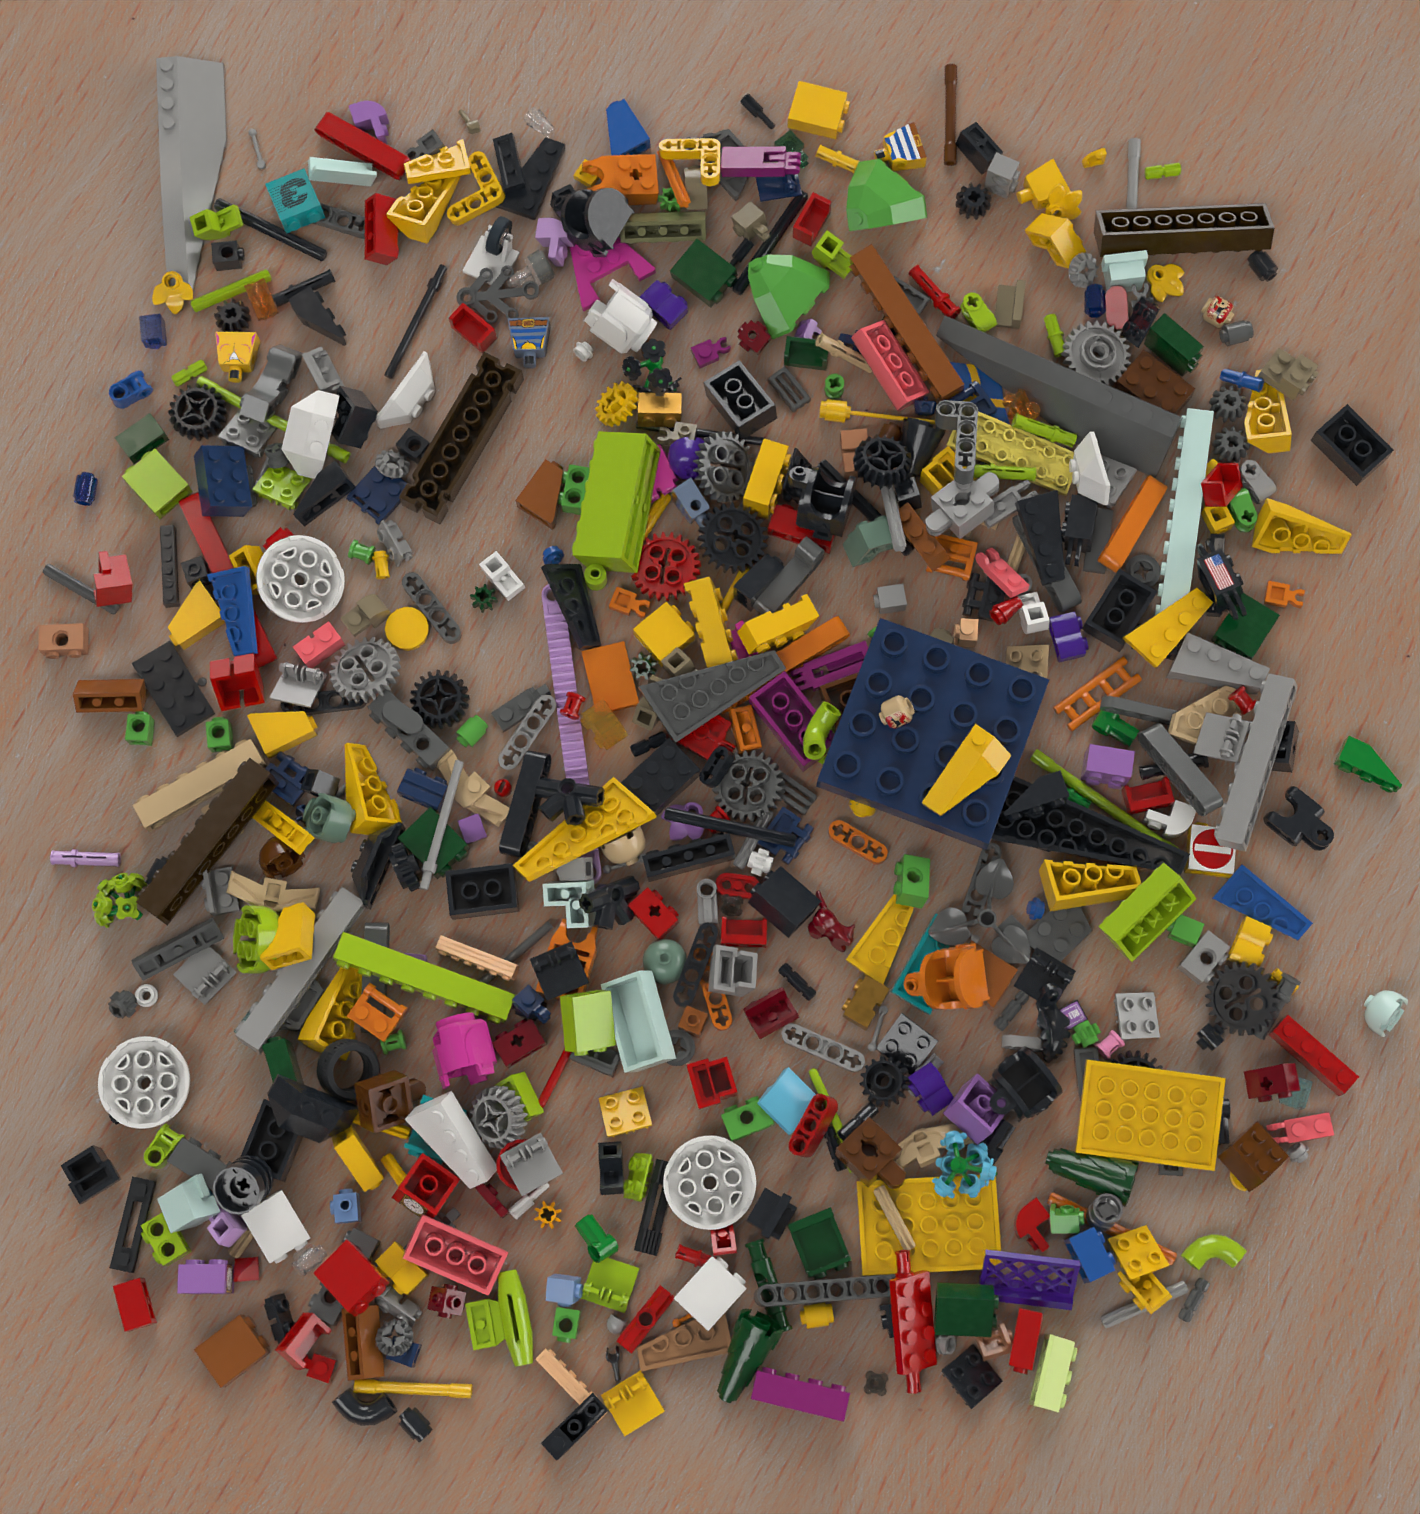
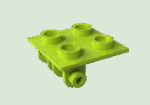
(281, 486)
(639, 1166)
(610, 1284)

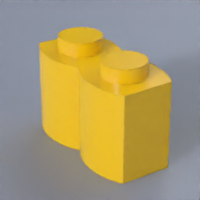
(1250, 942)
(403, 1273)

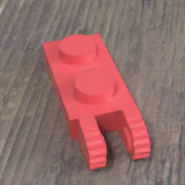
(1001, 573)
(1304, 1128)

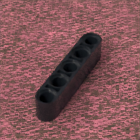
(524, 804)

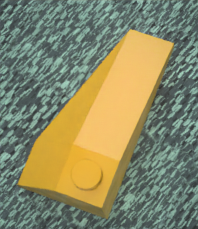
(1290, 529)
(973, 764)
(367, 792)
(329, 1016)

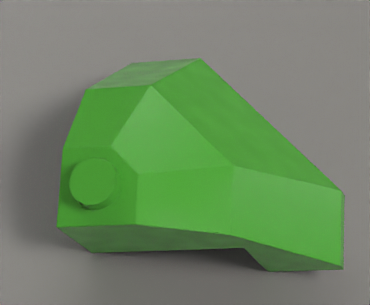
(881, 198)
(785, 289)

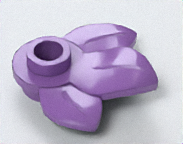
(679, 830)

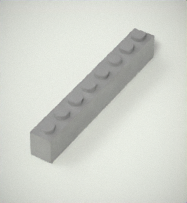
(1256, 762)
(294, 980)

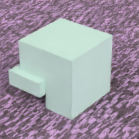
(1125, 269)
(188, 1204)

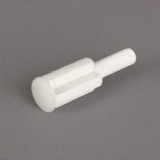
(526, 1202)

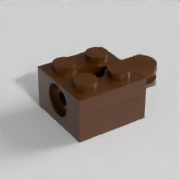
(385, 1111)
(872, 1155)

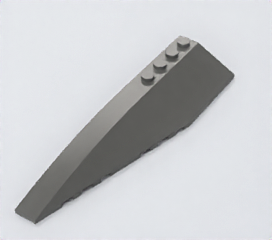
(1123, 424)

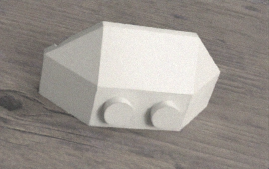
(409, 396)
(310, 432)
(1089, 470)

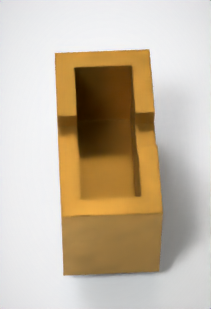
(659, 410)
(860, 1008)

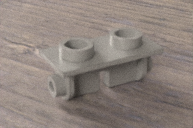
(389, 534)
(389, 1302)

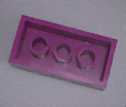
(787, 716)
(800, 1395)

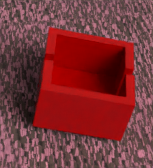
(232, 676)

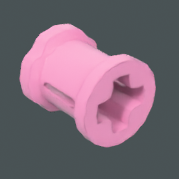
(1109, 1045)

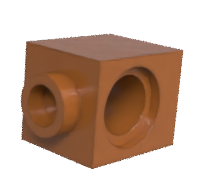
(693, 1021)

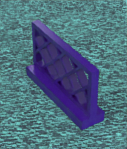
(1027, 1290)

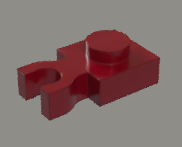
(489, 1194)

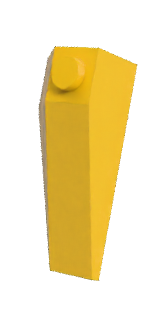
(423, 208)
(1268, 420)

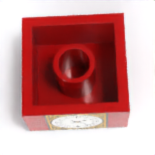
(425, 1187)

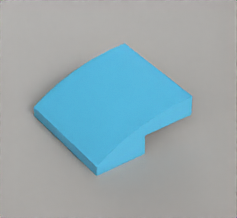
(786, 1100)

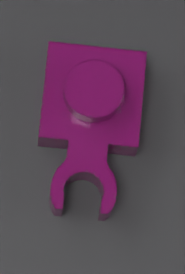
(707, 353)

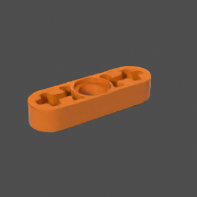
(859, 851)

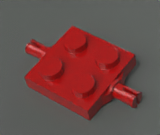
(708, 737)

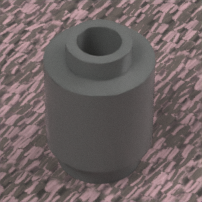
(1236, 332)

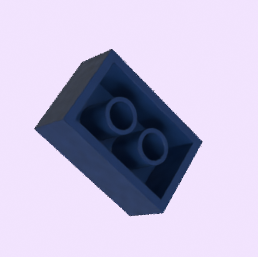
(222, 481)

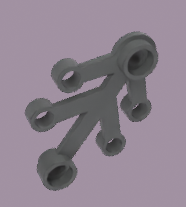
(494, 295)

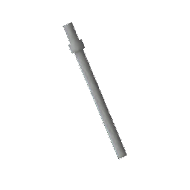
(429, 866)

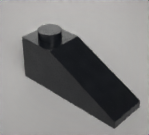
(325, 491)

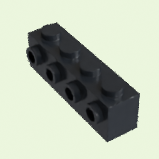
(688, 857)

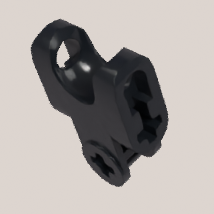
(1304, 824)

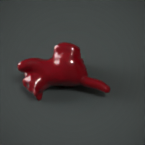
(826, 925)

